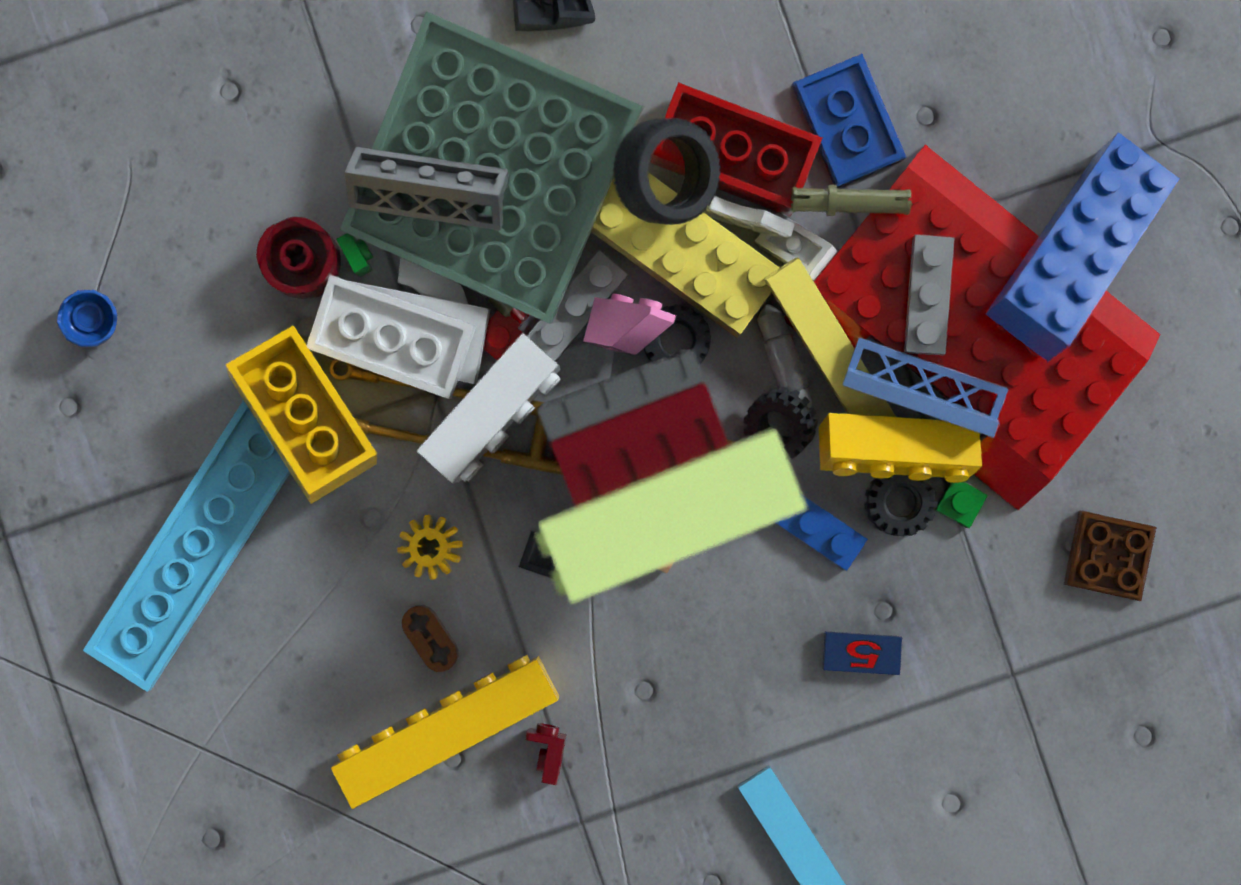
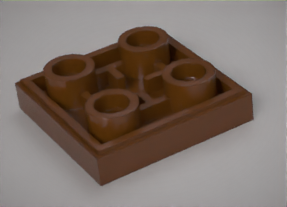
(1110, 555)

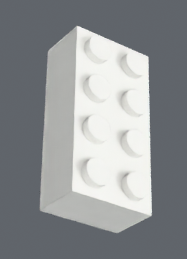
(489, 409)

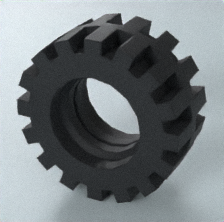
(697, 326)
(790, 406)

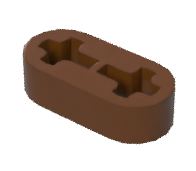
(421, 642)

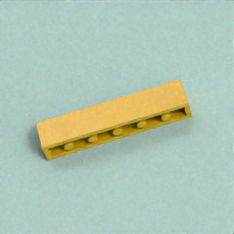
(445, 731)

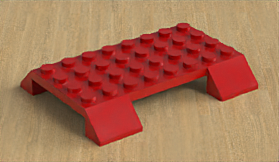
(1047, 402)

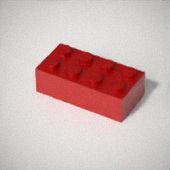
(755, 152)

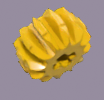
(430, 560)

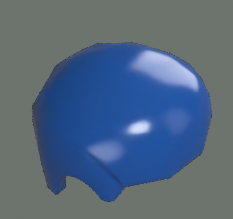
(87, 318)

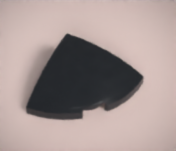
(552, 14)

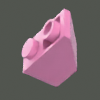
(626, 326)

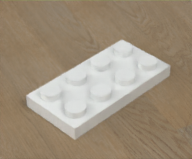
(390, 337)

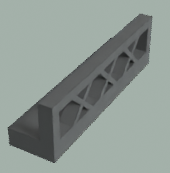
(425, 181)

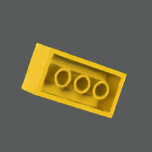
(302, 414)

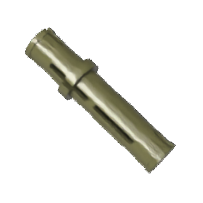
(850, 200)

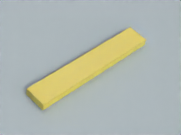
(822, 336)

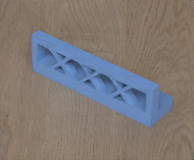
(919, 400)

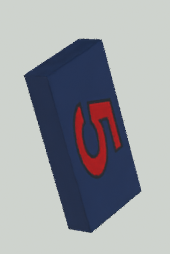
(862, 653)

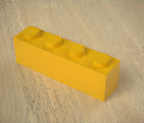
(898, 447)

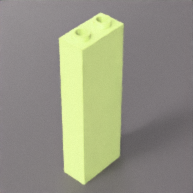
(670, 516)

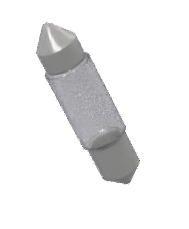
(782, 352)

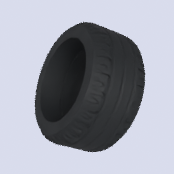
(700, 171)

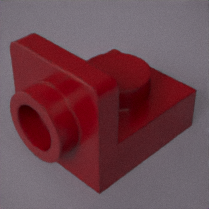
(551, 758)

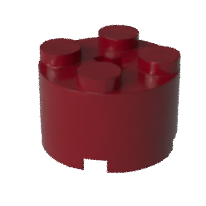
(296, 237)

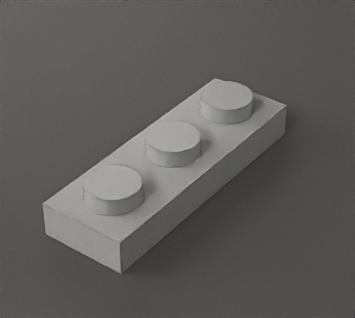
(597, 279)
(929, 295)

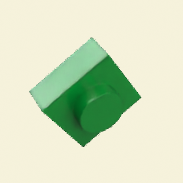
(356, 253)
(961, 503)

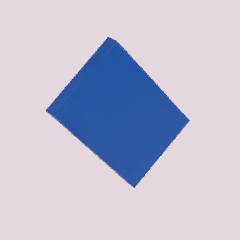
(850, 118)

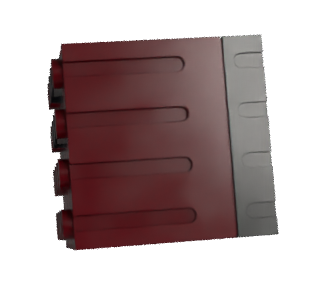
(632, 426)

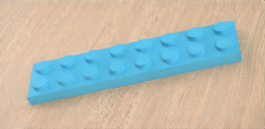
(190, 553)

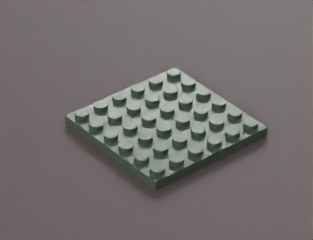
(506, 111)

